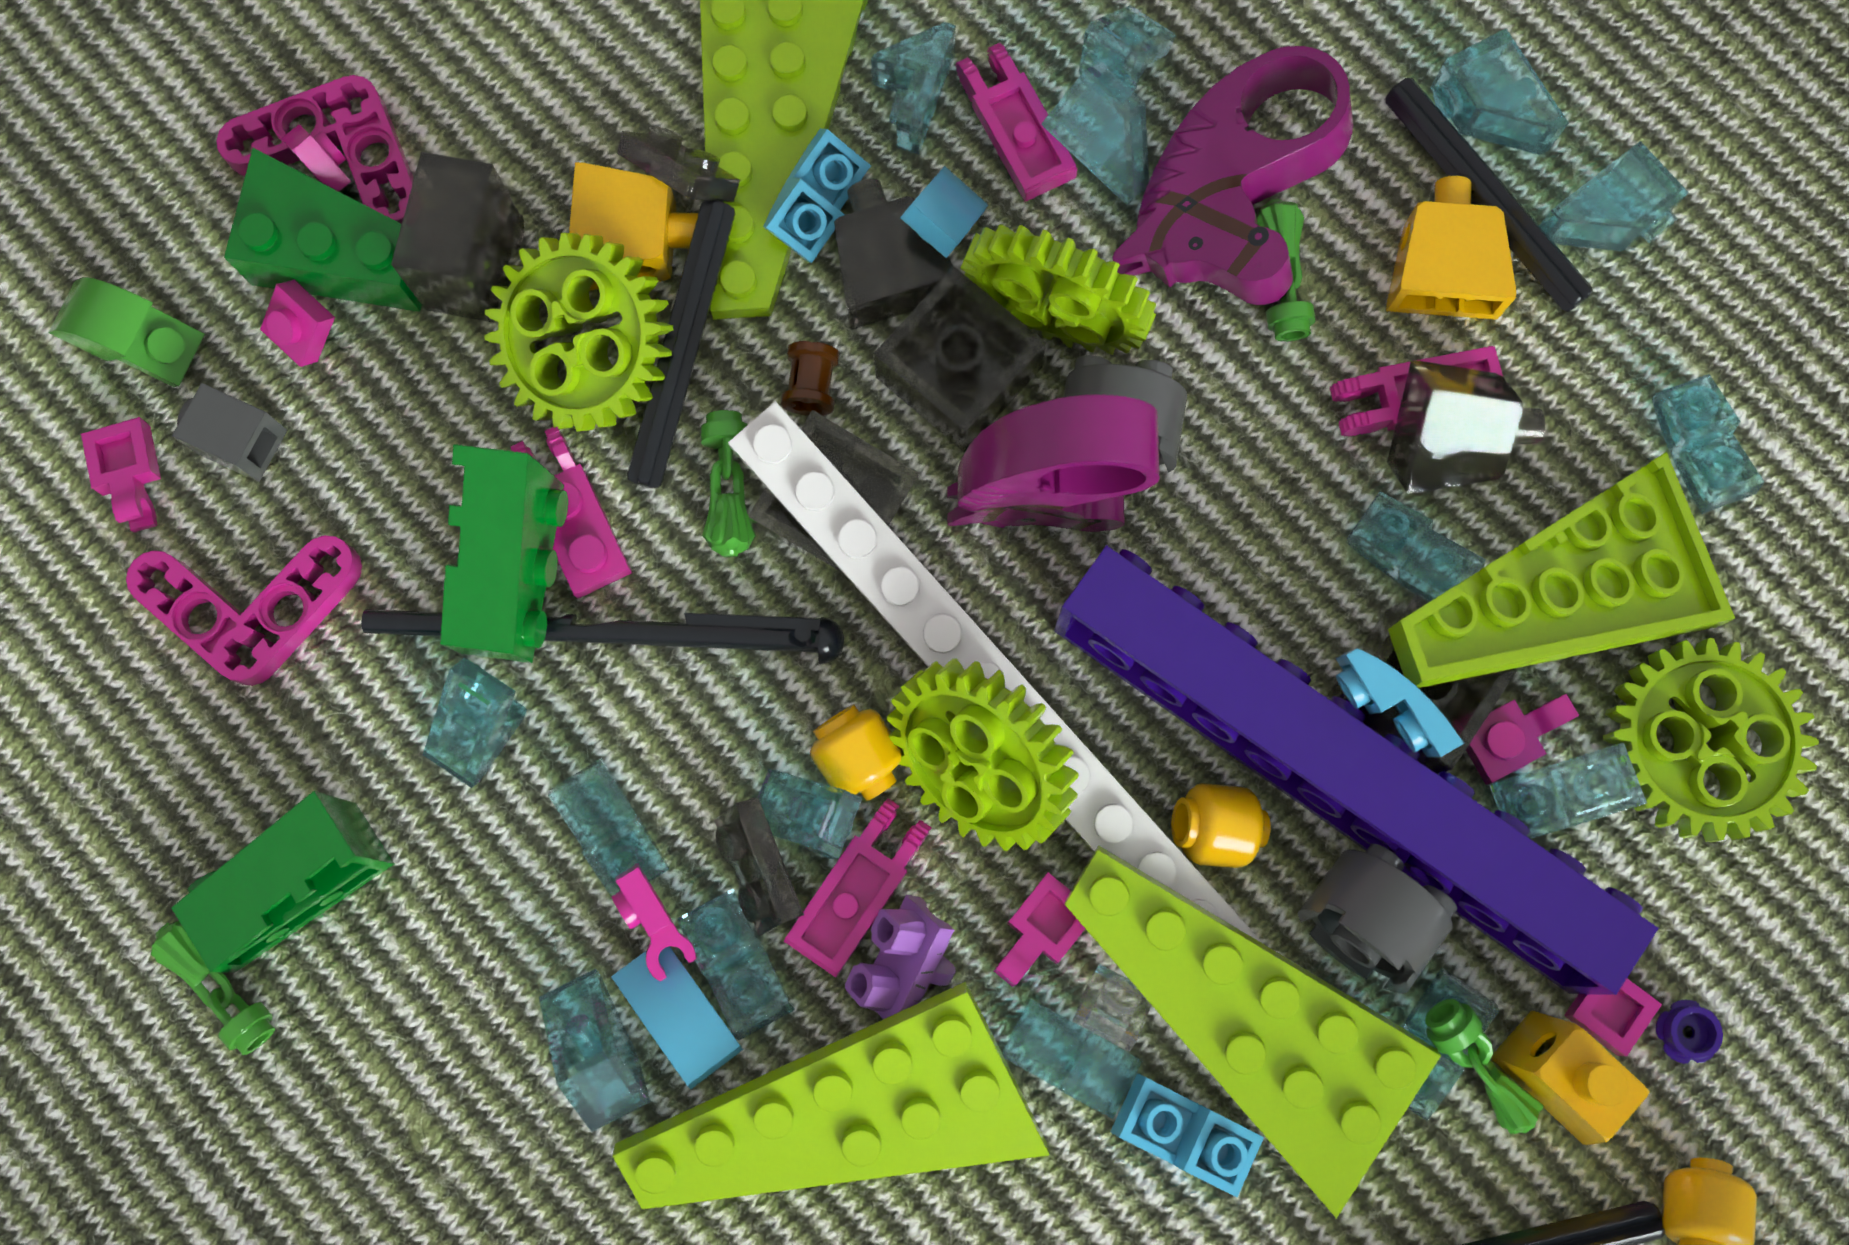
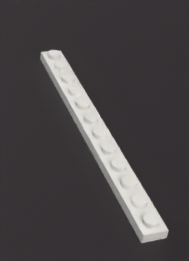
(942, 631)

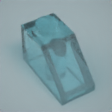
(1498, 96)
(1105, 129)
(1618, 205)
(592, 1051)

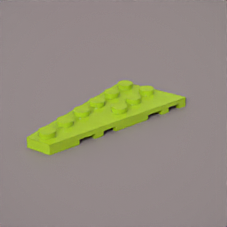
(766, 93)
(1589, 583)
(1286, 1046)
(874, 1105)

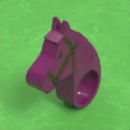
(1202, 193)
(1059, 464)

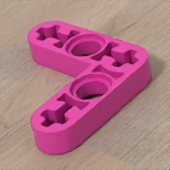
(350, 131)
(236, 628)

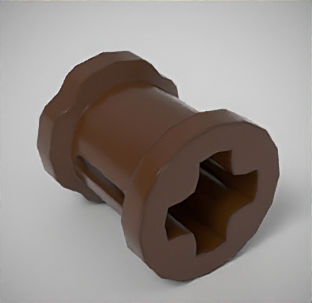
(810, 378)

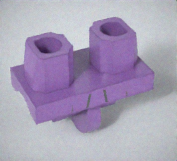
(908, 959)

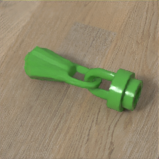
(1291, 318)
(727, 523)
(1454, 1028)
(242, 1032)

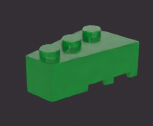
(313, 235)
(281, 881)

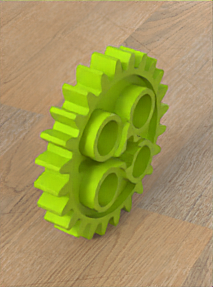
(562, 279)
(1060, 289)
(1743, 701)
(982, 754)

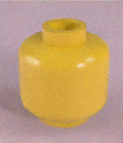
(856, 752)
(1220, 825)
(1708, 1205)

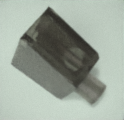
(882, 258)
(1457, 427)

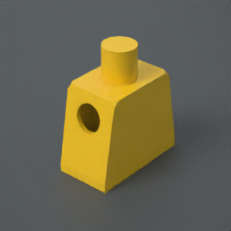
(632, 212)
(1453, 257)
(1572, 1079)

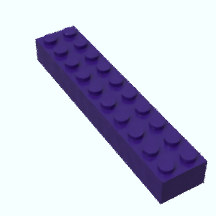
(1353, 776)

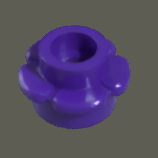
(1706, 1030)

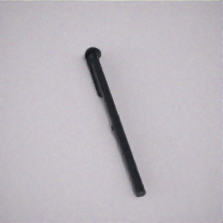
(699, 631)

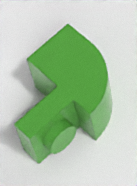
(126, 328)

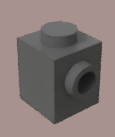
(229, 432)

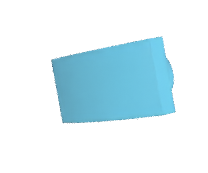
(815, 194)
(944, 212)
(1379, 687)
(678, 1017)
(1187, 1135)

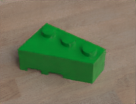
(503, 555)

